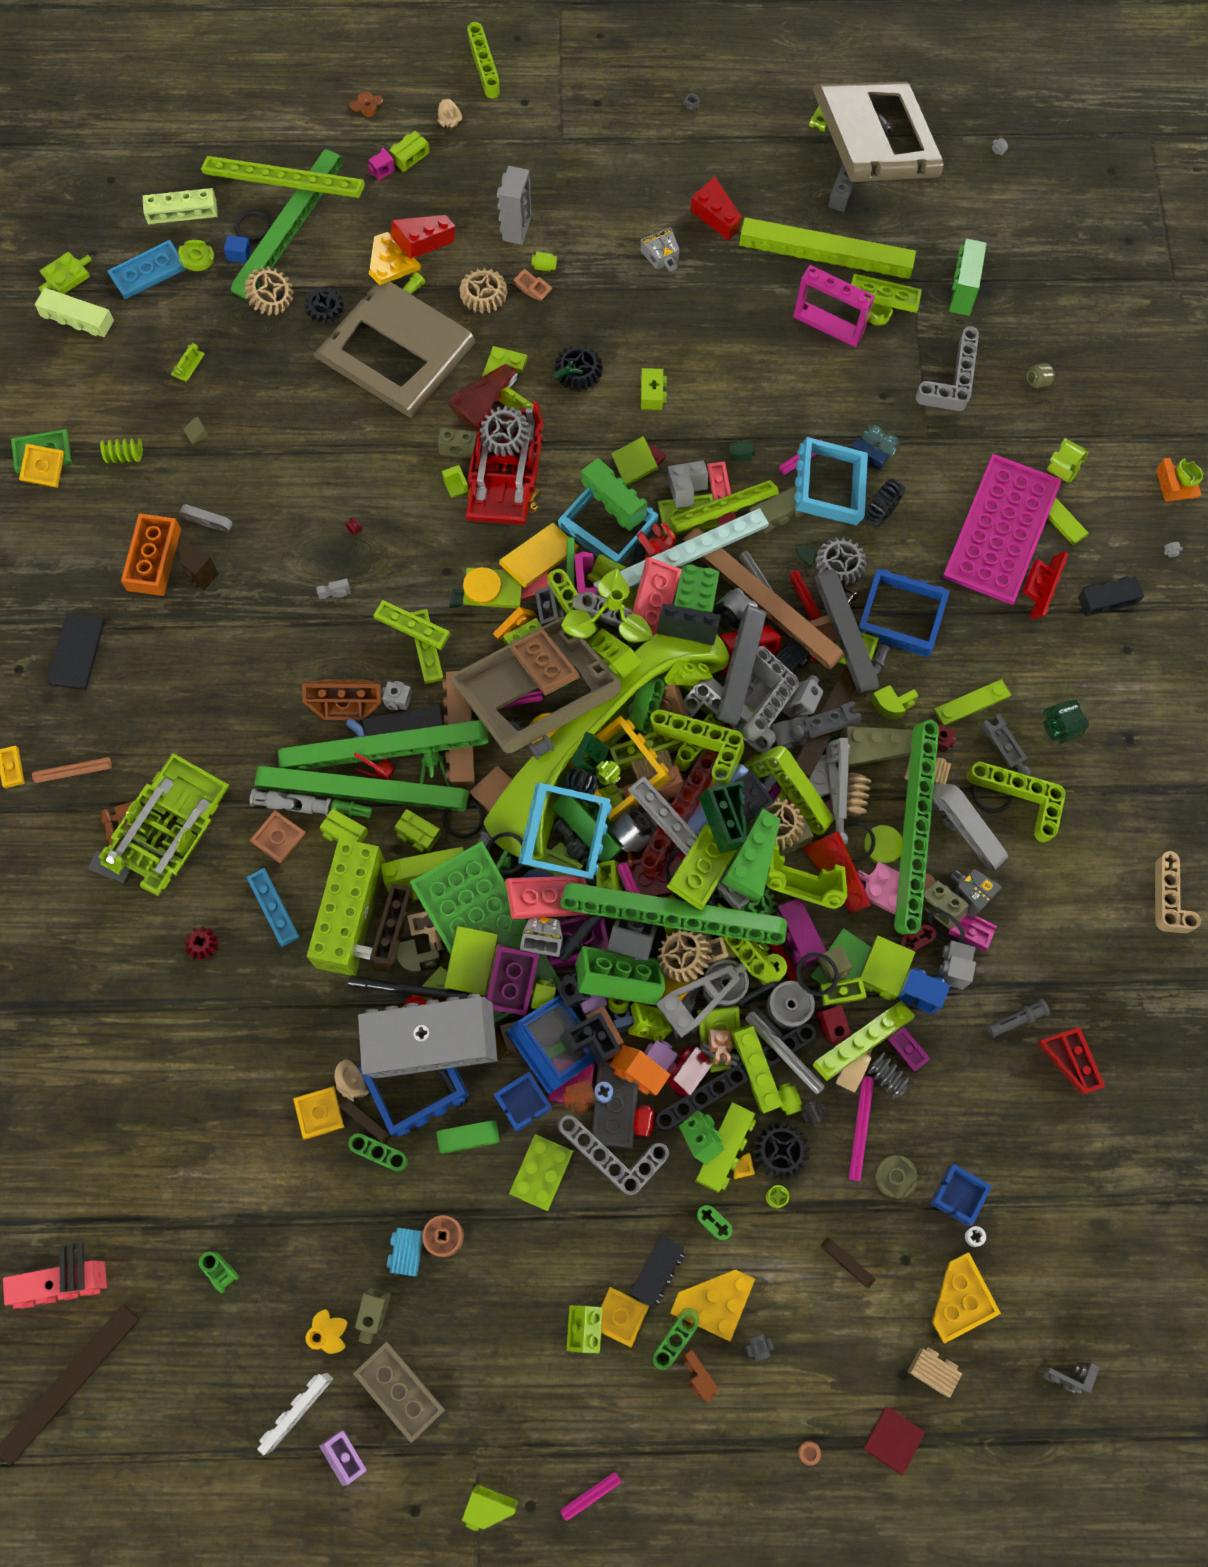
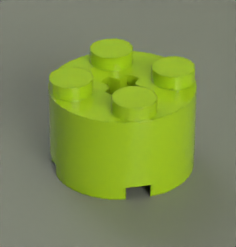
(1067, 461)

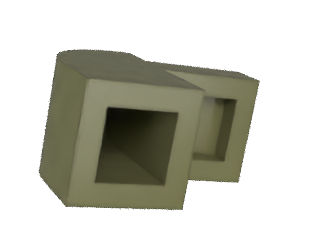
(412, 961)

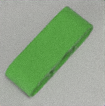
(645, 703)
(468, 1137)
(369, 1147)
(673, 1349)

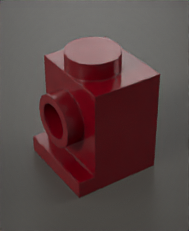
(948, 741)

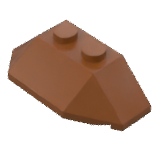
(342, 698)

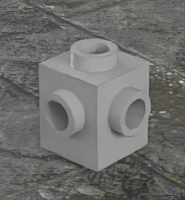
(396, 695)

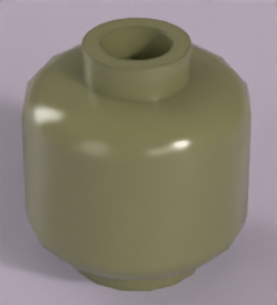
(1040, 375)

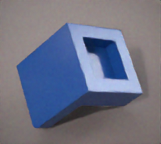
(237, 249)

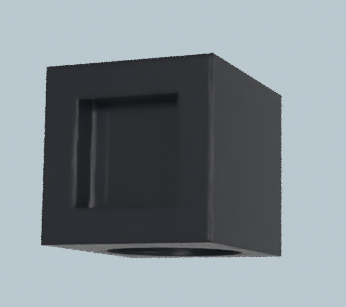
(570, 1000)

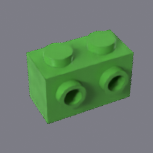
(702, 1137)

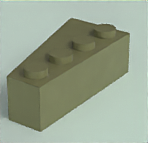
(876, 744)

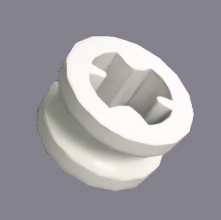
(982, 1239)

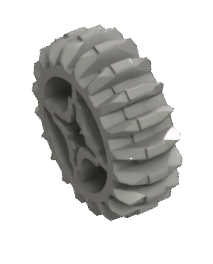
(511, 426)
(847, 555)

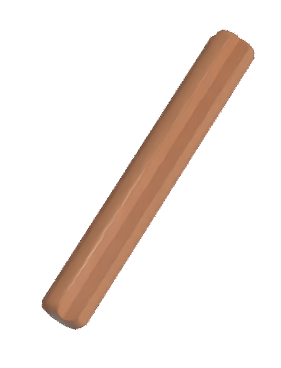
(71, 770)

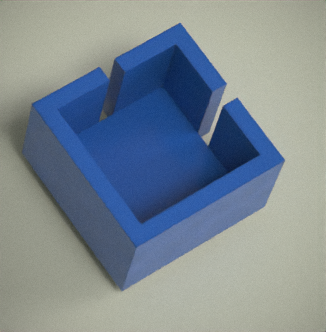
(928, 990)
(523, 1101)
(960, 1194)

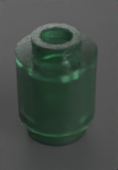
(742, 450)

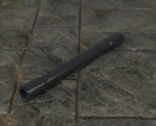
(367, 983)

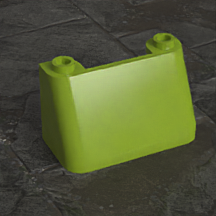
(826, 889)

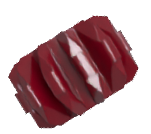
(209, 943)

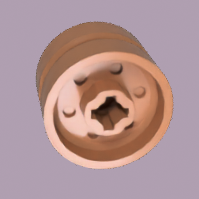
(454, 1236)

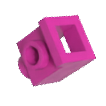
(381, 165)

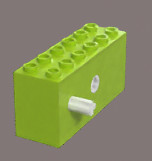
(346, 908)

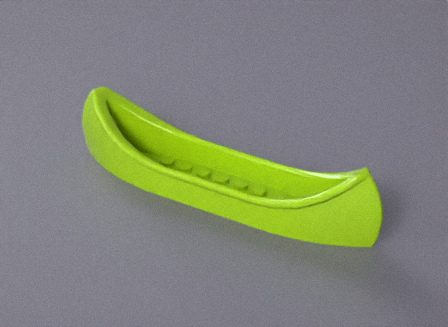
(514, 804)

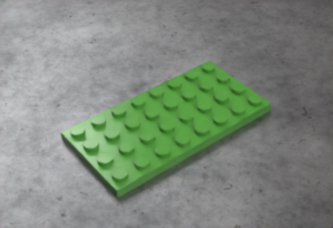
(474, 896)

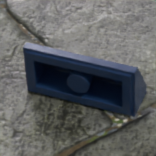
(875, 456)

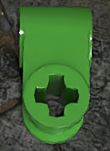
(218, 1272)

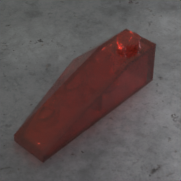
(477, 398)

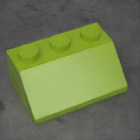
(487, 1508)

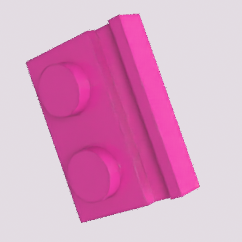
(977, 932)

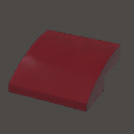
(893, 1440)

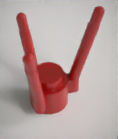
(383, 770)

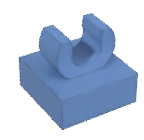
(624, 1023)

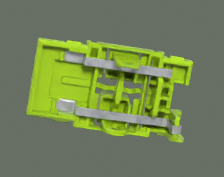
(184, 793)

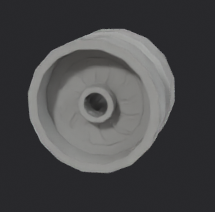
(736, 993)
(787, 1017)

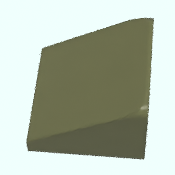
(195, 431)

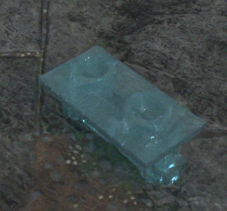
(887, 442)

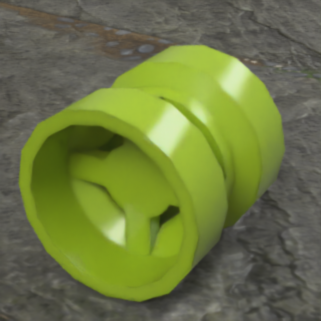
(778, 1193)

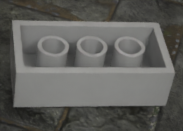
(514, 204)

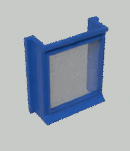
(541, 1047)

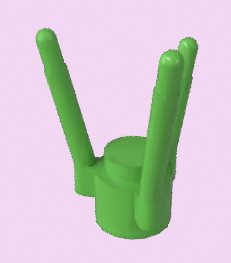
(431, 761)

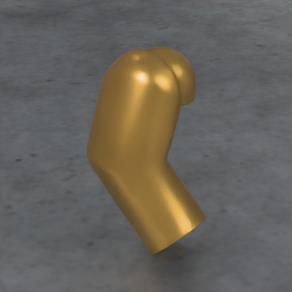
(532, 505)

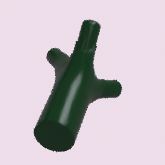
(566, 370)

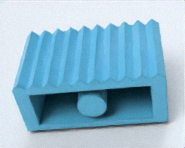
(406, 1252)

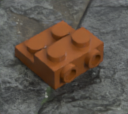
(701, 1382)

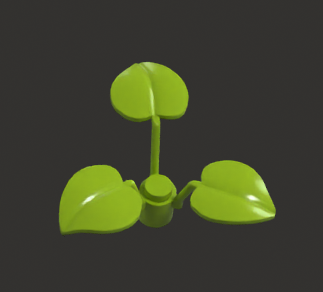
(615, 590)

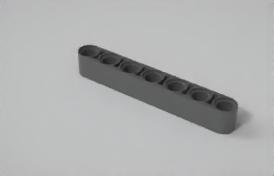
(846, 631)
(741, 665)

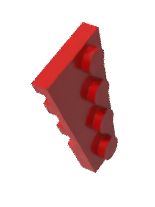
(832, 851)

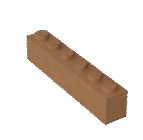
(460, 759)

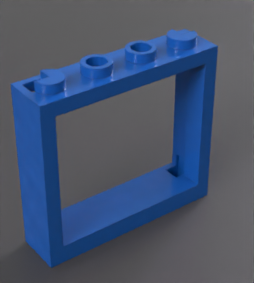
(898, 639)
(420, 1118)

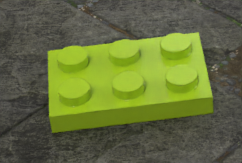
(541, 1172)

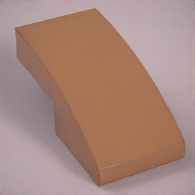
(531, 286)

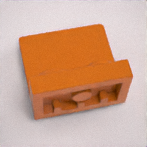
(1170, 487)

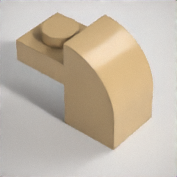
(853, 1074)

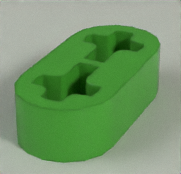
(711, 1226)

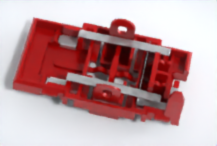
(505, 496)

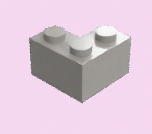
(686, 479)
(957, 965)

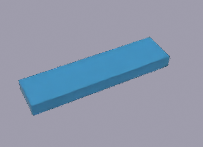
(273, 907)

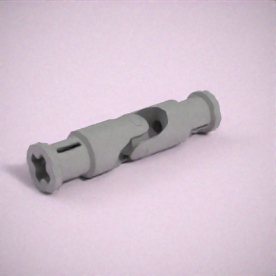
(280, 800)

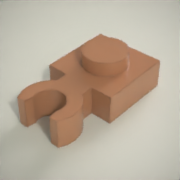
(721, 1044)

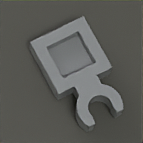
(336, 589)

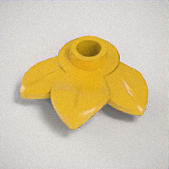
(330, 1333)

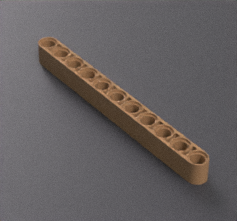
(776, 609)

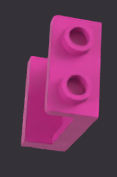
(583, 564)

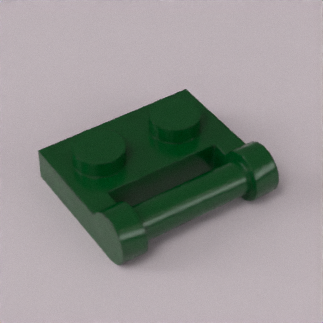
(593, 749)

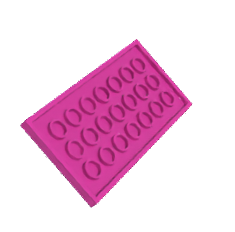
(1002, 529)

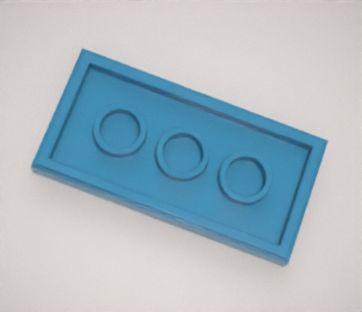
(146, 269)

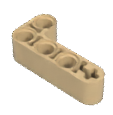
(1172, 892)

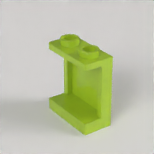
(886, 968)

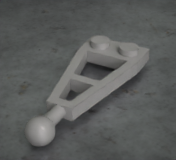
(838, 752)
(678, 1014)

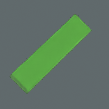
(570, 562)

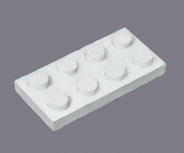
(290, 1418)

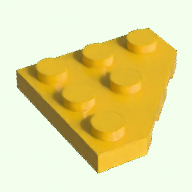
(389, 260)
(962, 1300)
(716, 1302)

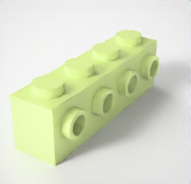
(179, 206)
(74, 312)

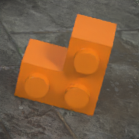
(638, 1067)

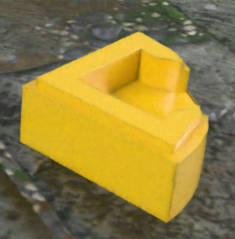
(744, 1167)

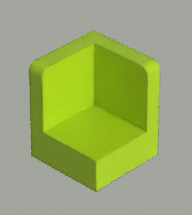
(455, 481)

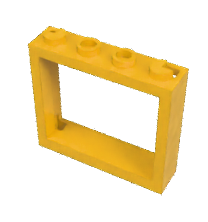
(657, 781)

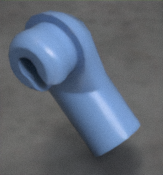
(355, 727)

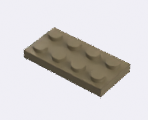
(399, 1392)

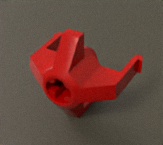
(661, 543)

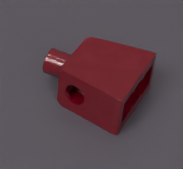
(832, 1018)

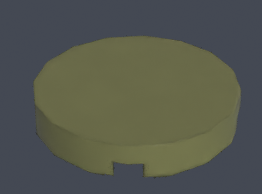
(896, 1176)

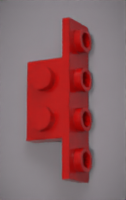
(1042, 583)

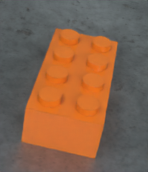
(151, 554)

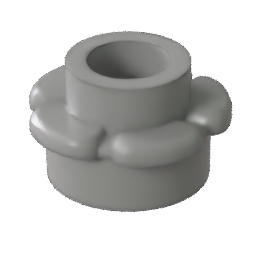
(999, 146)
(1172, 549)

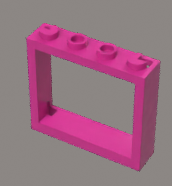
(840, 290)

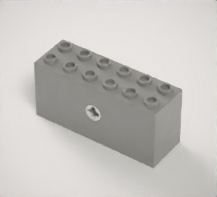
(427, 1036)

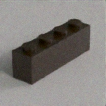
(391, 927)

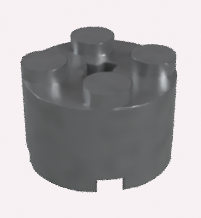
(731, 609)
(634, 829)

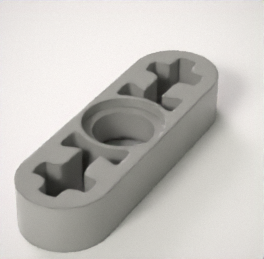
(205, 518)

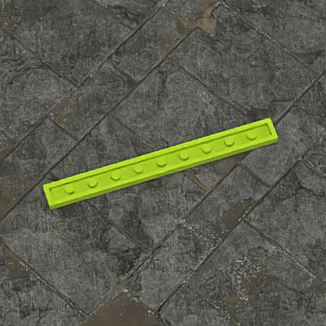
(283, 176)

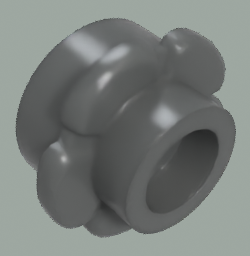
(692, 101)

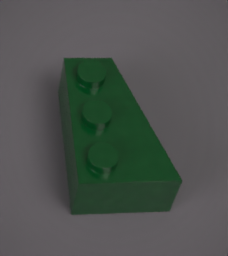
(725, 815)

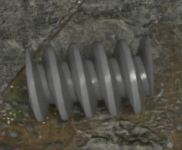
(889, 1076)

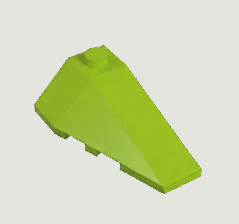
(407, 869)

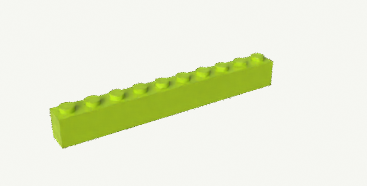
(827, 248)

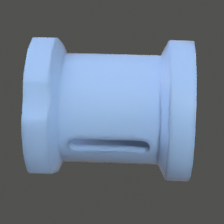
(606, 1086)

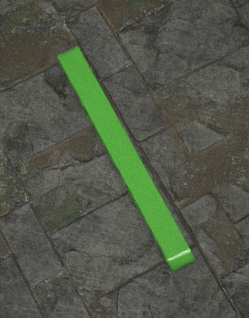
(286, 224)
(383, 746)
(361, 788)
(911, 835)
(674, 913)

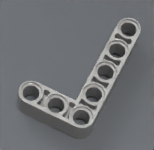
(967, 344)
(592, 607)
(782, 685)
(710, 699)
(969, 823)
(609, 1159)

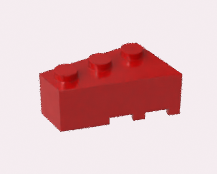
(716, 209)
(422, 234)
(769, 639)
(1074, 1060)

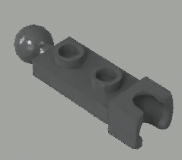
(827, 722)
(1006, 745)

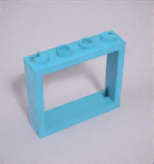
(859, 476)
(567, 525)
(533, 824)

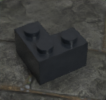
(592, 1034)

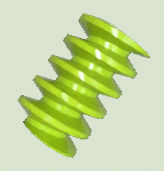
(122, 451)
(780, 967)

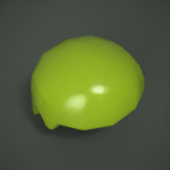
(879, 314)
(1188, 473)

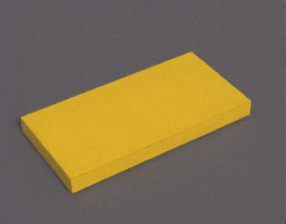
(537, 555)

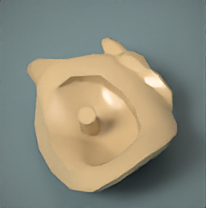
(448, 114)
(350, 1080)

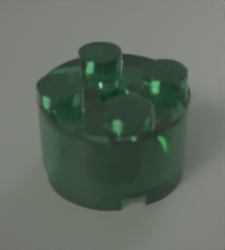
(1065, 721)

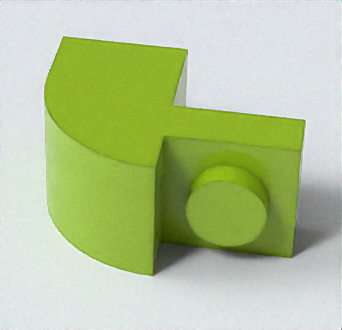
(890, 705)

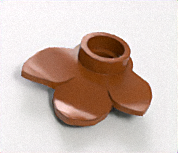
(366, 103)

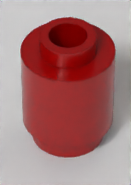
(644, 1121)

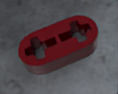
(920, 943)

